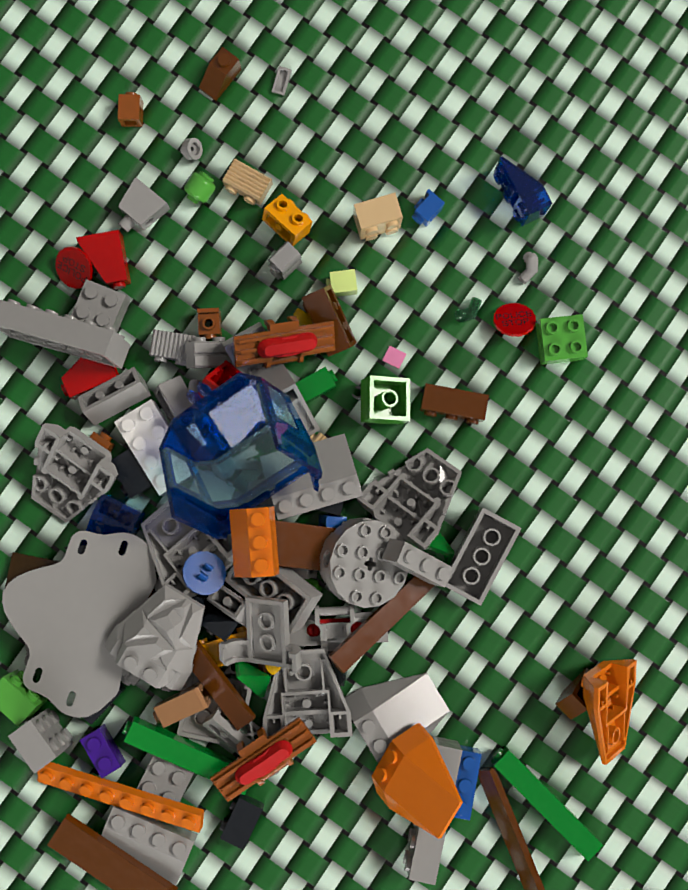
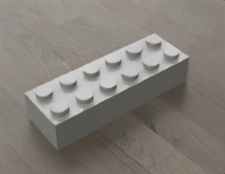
(63, 333)
(425, 850)

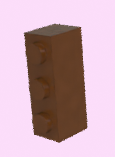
(324, 307)
(454, 403)

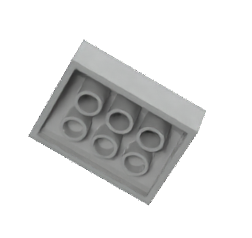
(336, 485)
(150, 841)

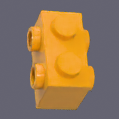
(287, 219)

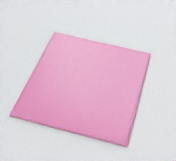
(394, 357)

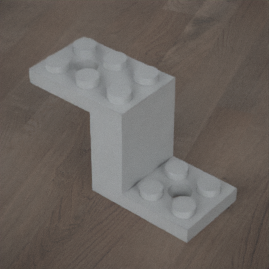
(277, 376)

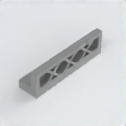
(227, 732)

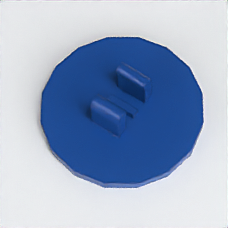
(204, 573)

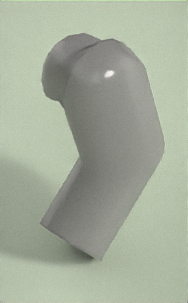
(531, 261)

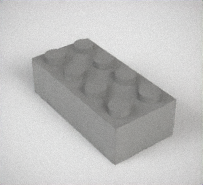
(481, 555)
(286, 585)

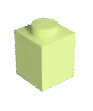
(343, 282)

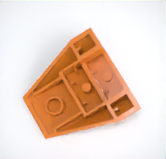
(608, 700)
(417, 782)

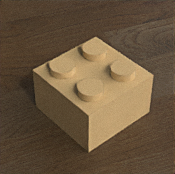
(377, 216)

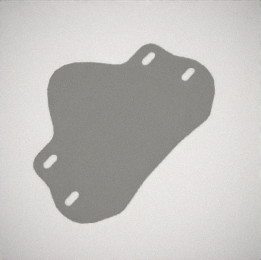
(70, 612)

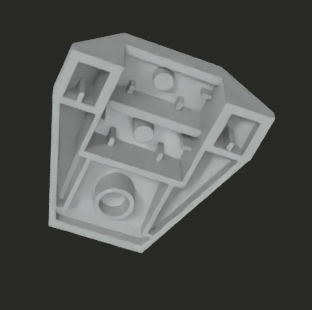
(175, 542)
(311, 695)
(393, 707)

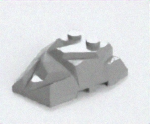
(70, 471)
(414, 497)
(159, 638)

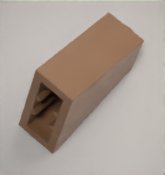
(182, 704)

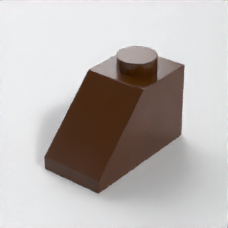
(220, 73)
(571, 699)

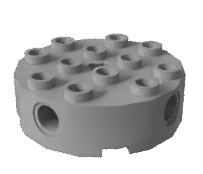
(345, 567)

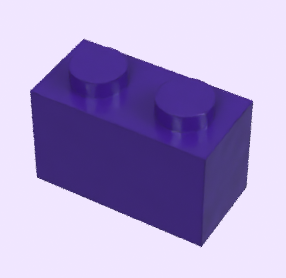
(103, 751)

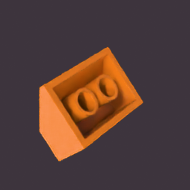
(254, 542)

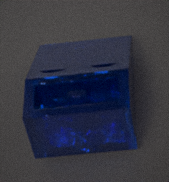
(522, 192)
(114, 516)

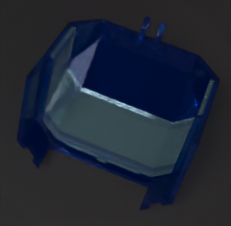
(233, 452)

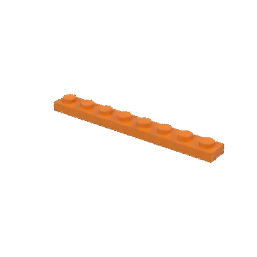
(122, 796)

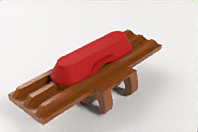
(283, 342)
(263, 758)

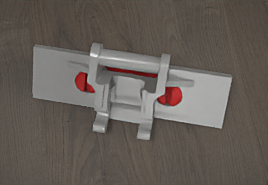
(330, 632)

